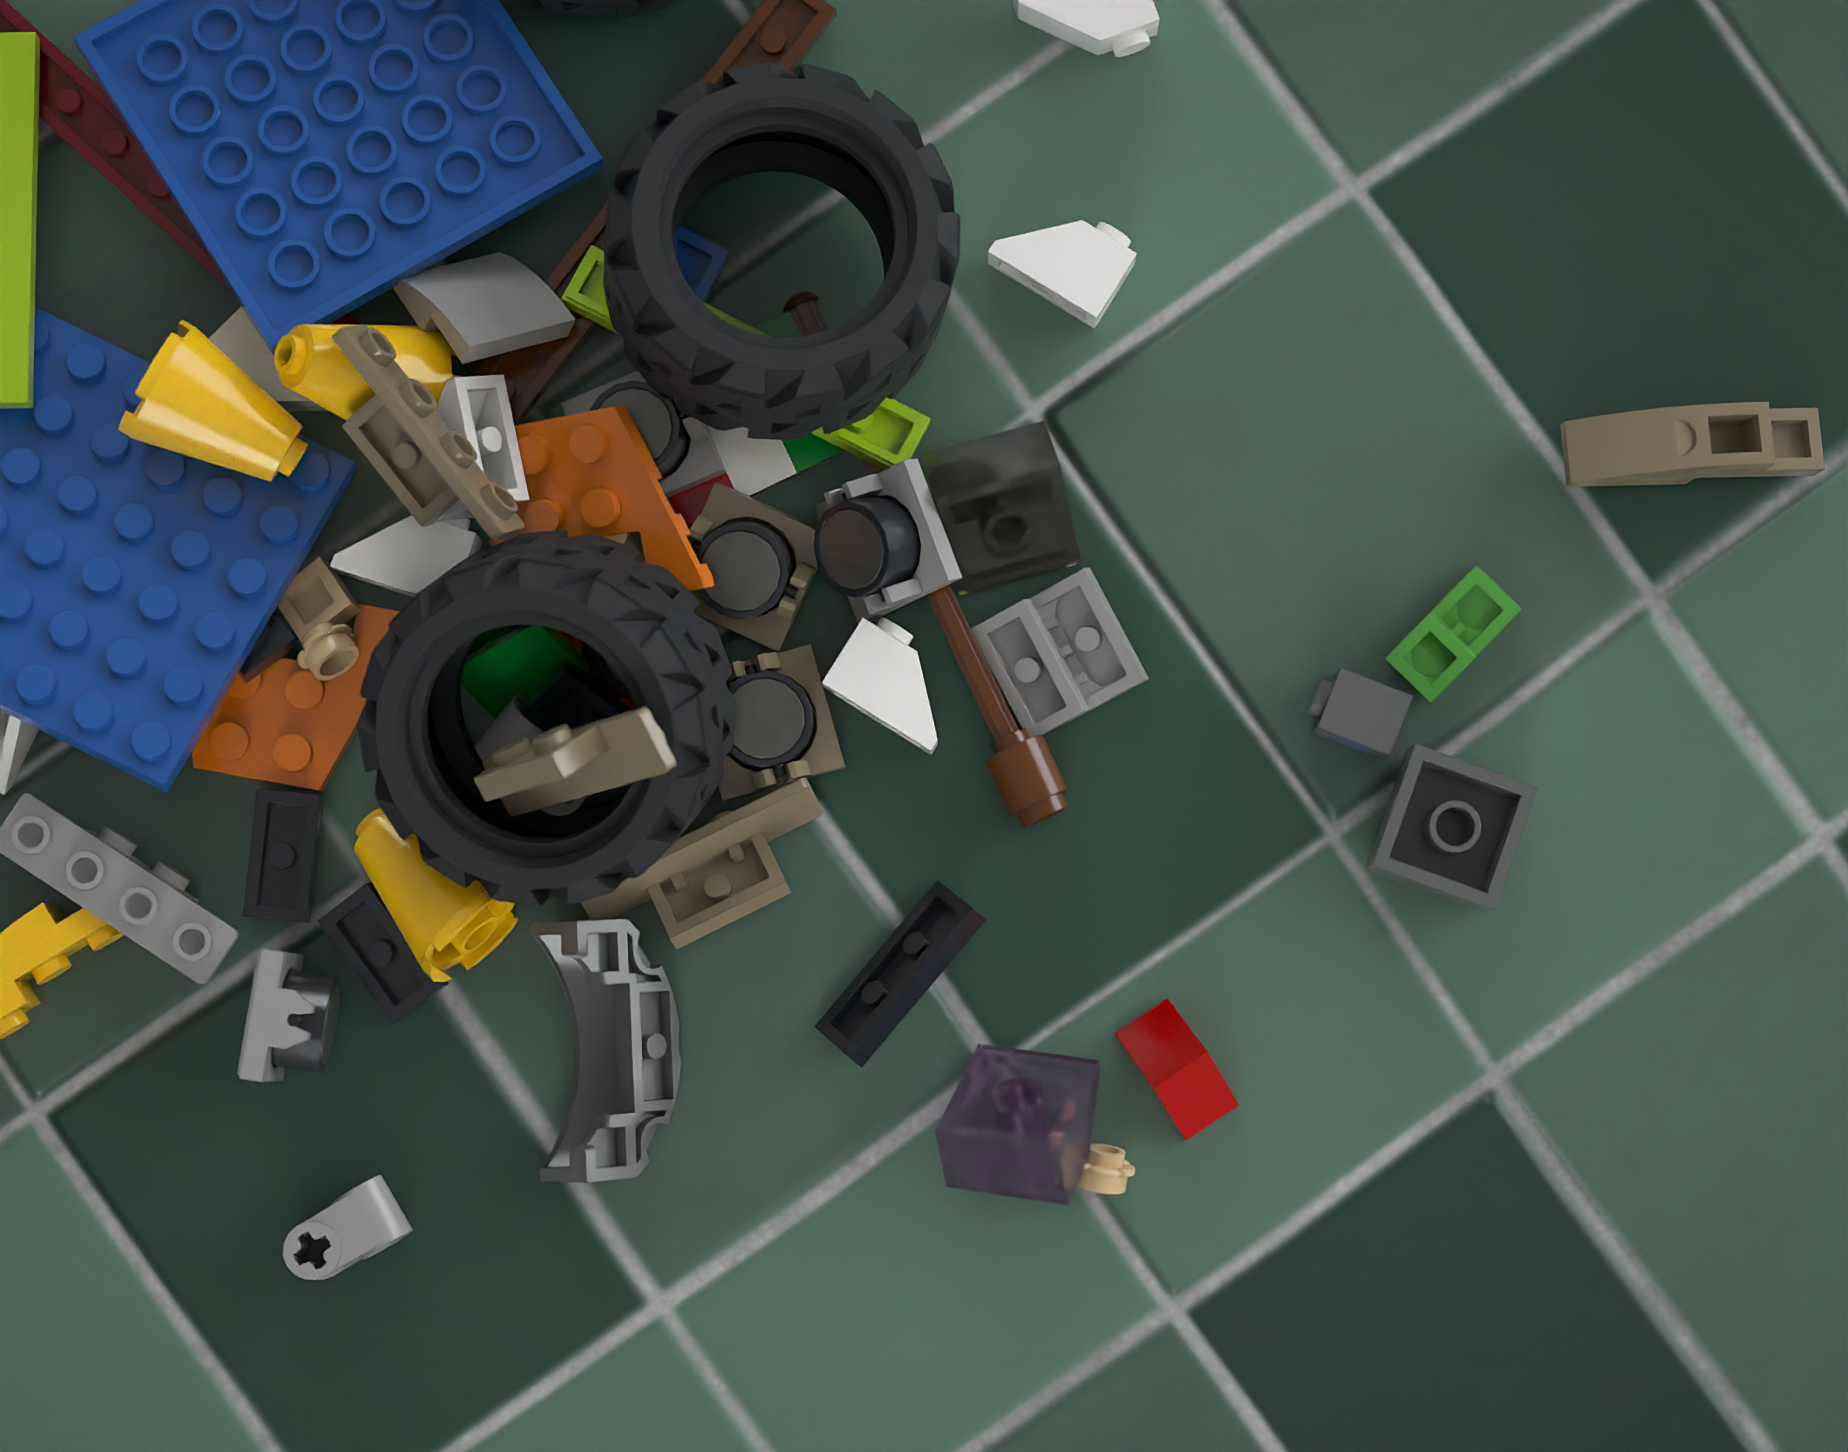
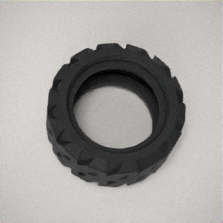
(802, 126)
(428, 763)

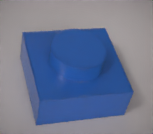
(699, 261)

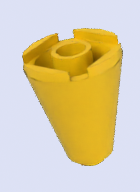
(320, 371)
(212, 410)
(429, 909)

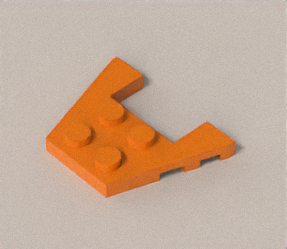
(600, 479)
(289, 723)

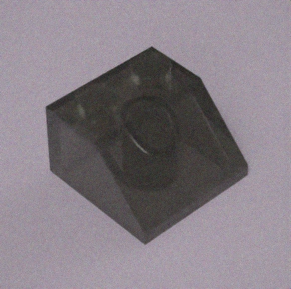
(1003, 507)

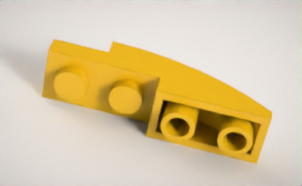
(39, 949)

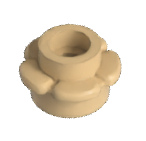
(328, 650)
(1106, 1170)

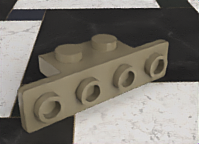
(413, 446)
(575, 762)
(717, 869)

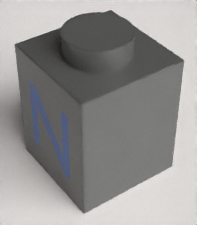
(1359, 712)

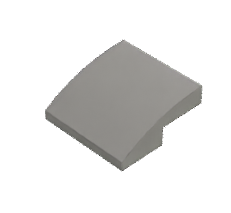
(485, 306)
(1059, 653)

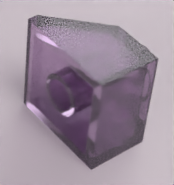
(1020, 1124)

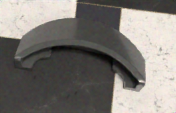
(622, 1049)

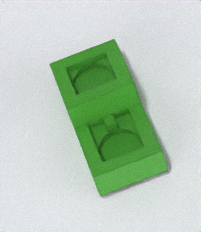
(1453, 633)

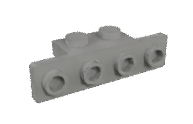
(118, 887)

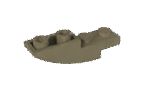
(1692, 443)

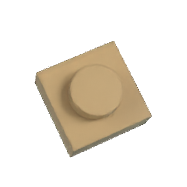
(316, 598)

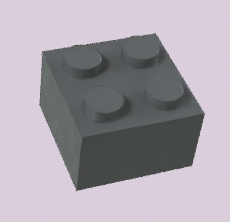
(1451, 828)

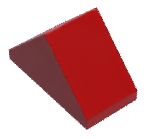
(1177, 1069)

